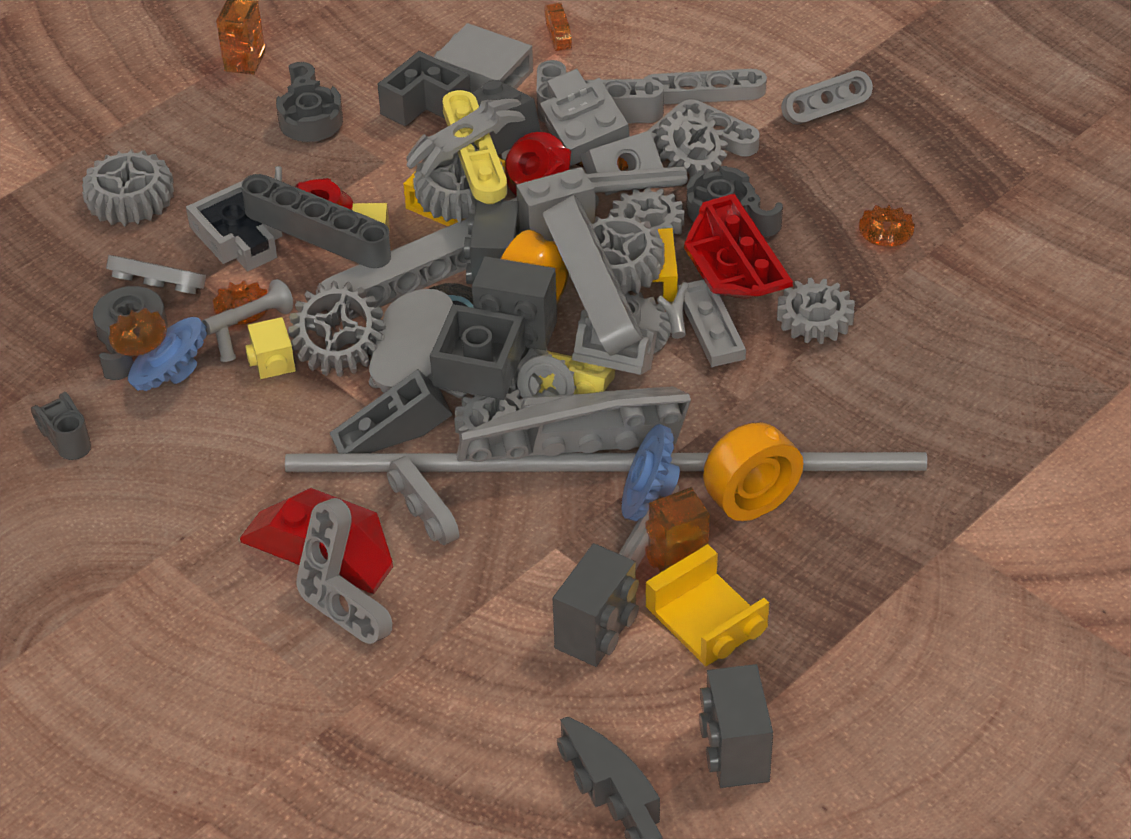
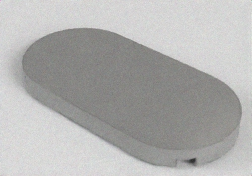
(409, 336)

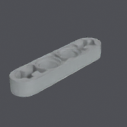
(741, 85)

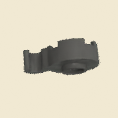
(308, 109)
(732, 181)
(106, 312)

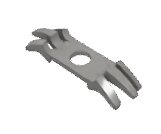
(440, 147)

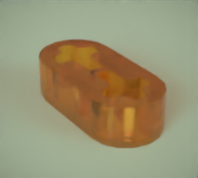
(558, 26)

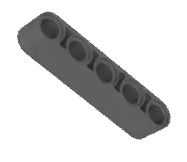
(316, 220)

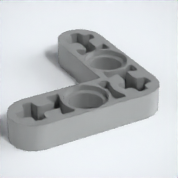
(740, 136)
(331, 526)

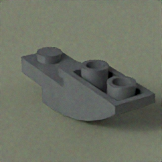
(610, 779)

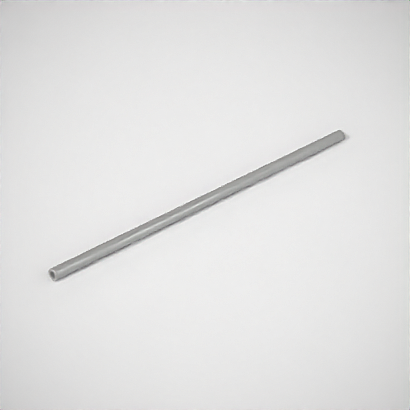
(585, 462)

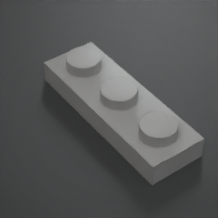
(712, 325)

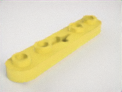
(482, 166)

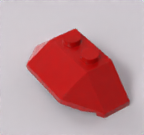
(733, 252)
(284, 528)

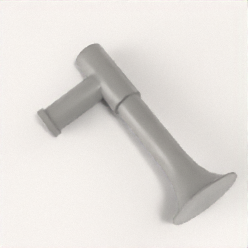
(277, 298)

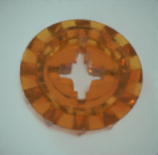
(898, 232)
(226, 299)
(151, 333)

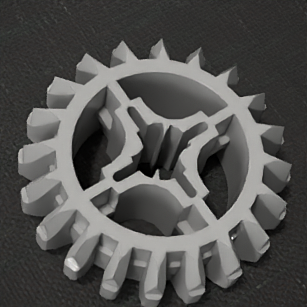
(128, 187)
(445, 190)
(631, 249)
(310, 318)

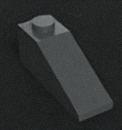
(393, 418)

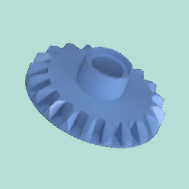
(172, 358)
(650, 473)

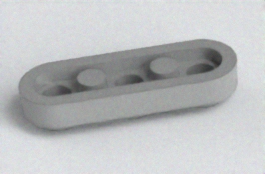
(838, 97)
(155, 274)
(423, 501)

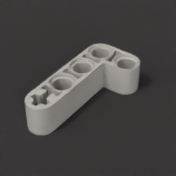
(636, 98)

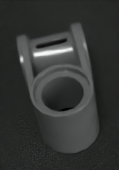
(63, 427)

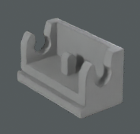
(633, 359)

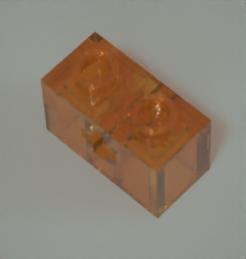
(241, 36)
(676, 528)

